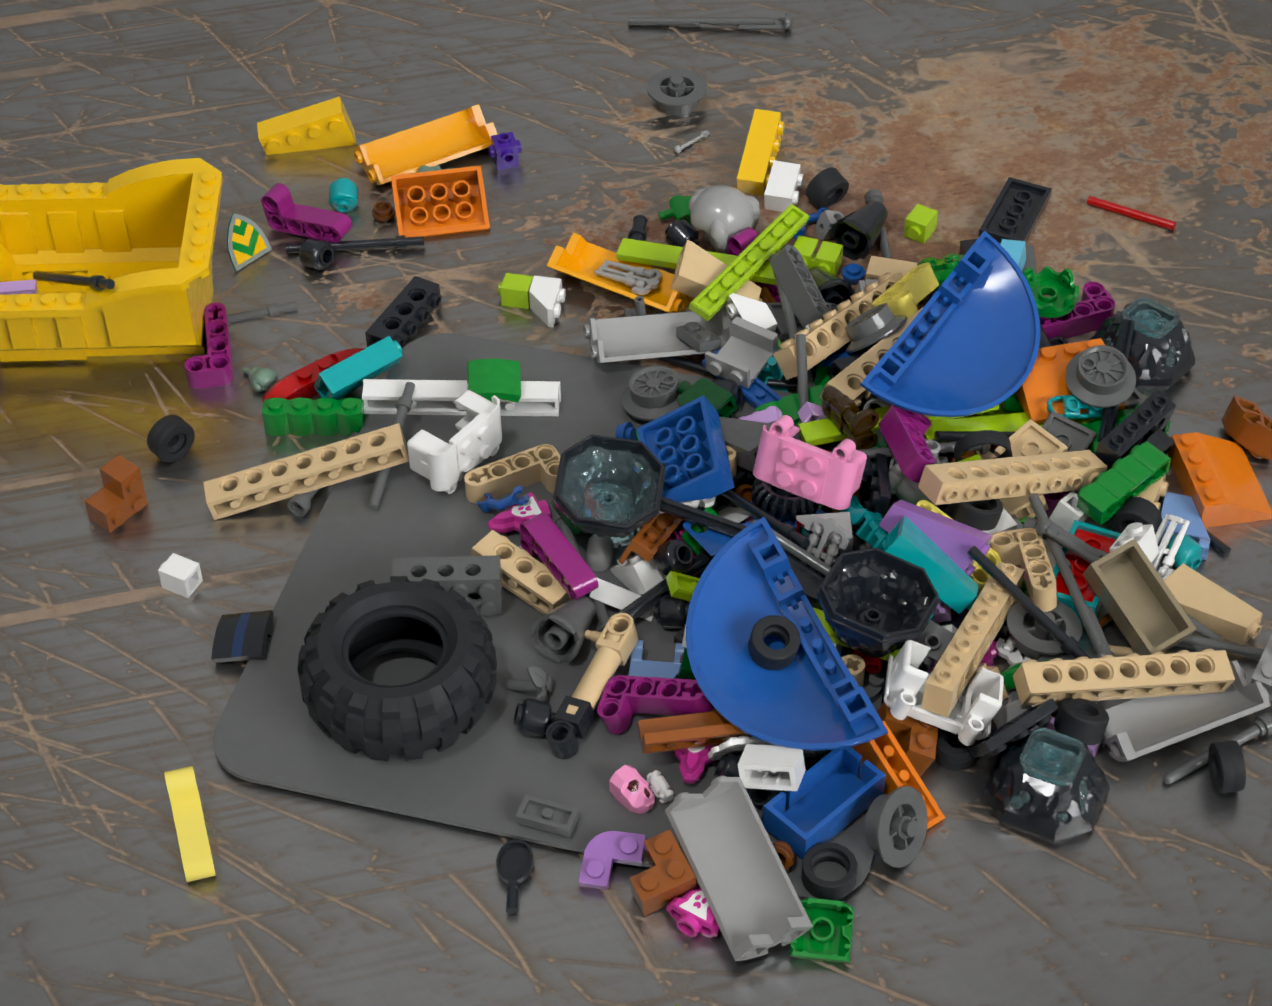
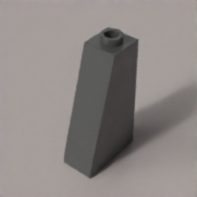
(743, 438)

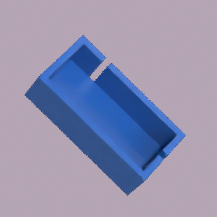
(825, 800)

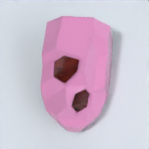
(631, 790)

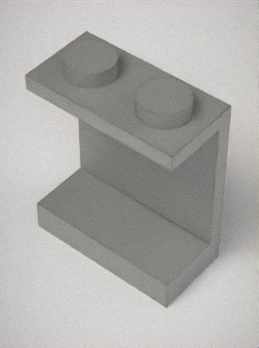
(744, 353)

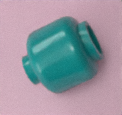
(343, 194)
(1188, 552)

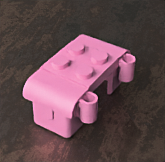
(808, 469)

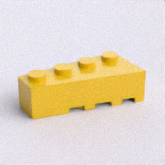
(308, 129)
(760, 152)

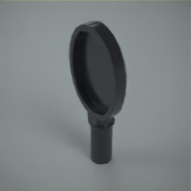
(514, 866)

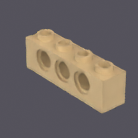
(523, 573)

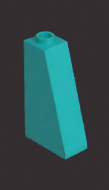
(366, 364)
(947, 577)

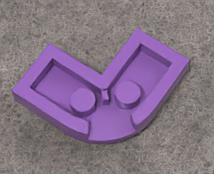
(606, 849)

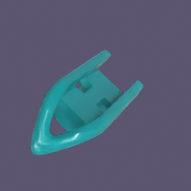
(1072, 407)

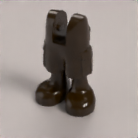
(844, 415)

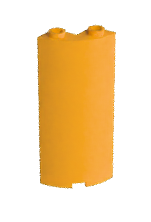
(425, 145)
(583, 258)

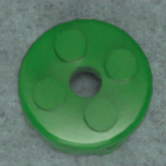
(1057, 285)

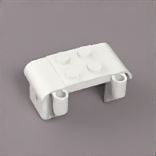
(477, 440)
(970, 715)

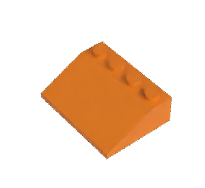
(440, 202)
(1048, 380)
(1218, 480)

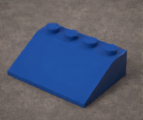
(692, 451)

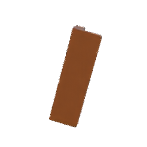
(651, 536)
(685, 732)

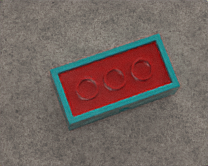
(1097, 538)

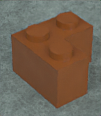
(120, 496)
(914, 737)
(666, 879)

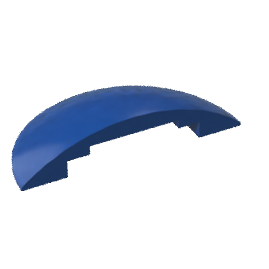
(967, 342)
(800, 707)

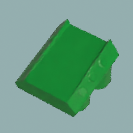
(831, 932)

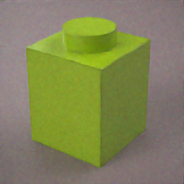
(920, 223)
(515, 290)

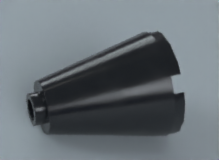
(859, 230)
(831, 287)

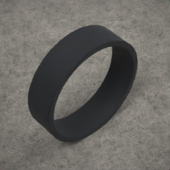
(981, 438)

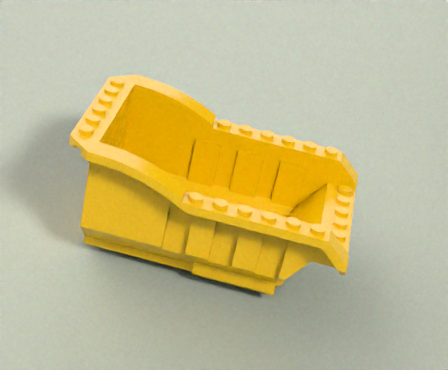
(143, 231)

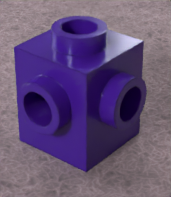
(505, 150)

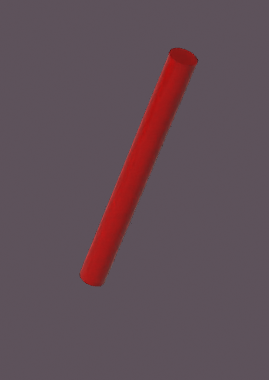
(1132, 213)

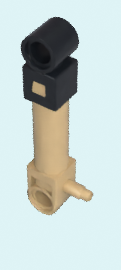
(577, 711)

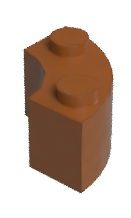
(1249, 427)

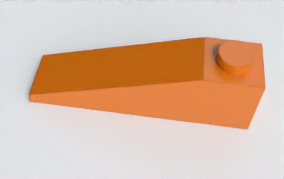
(890, 759)

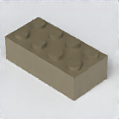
(1139, 600)

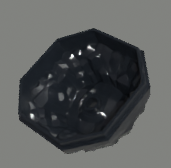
(876, 601)

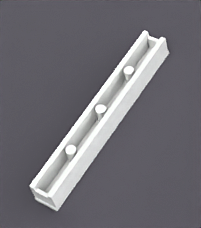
(437, 397)

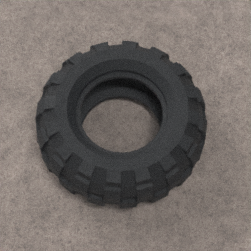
(404, 716)

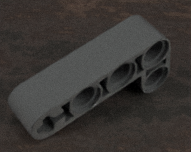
(799, 286)

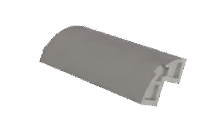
(649, 335)
(1160, 721)
(738, 868)

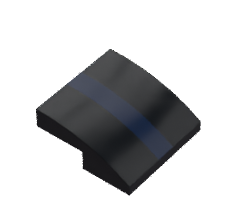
(242, 636)

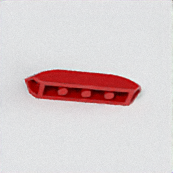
(301, 382)

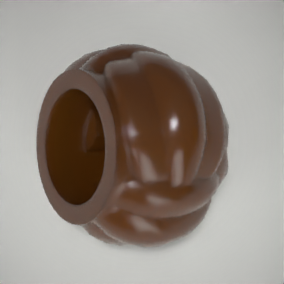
(785, 854)

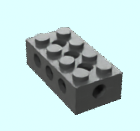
(471, 576)

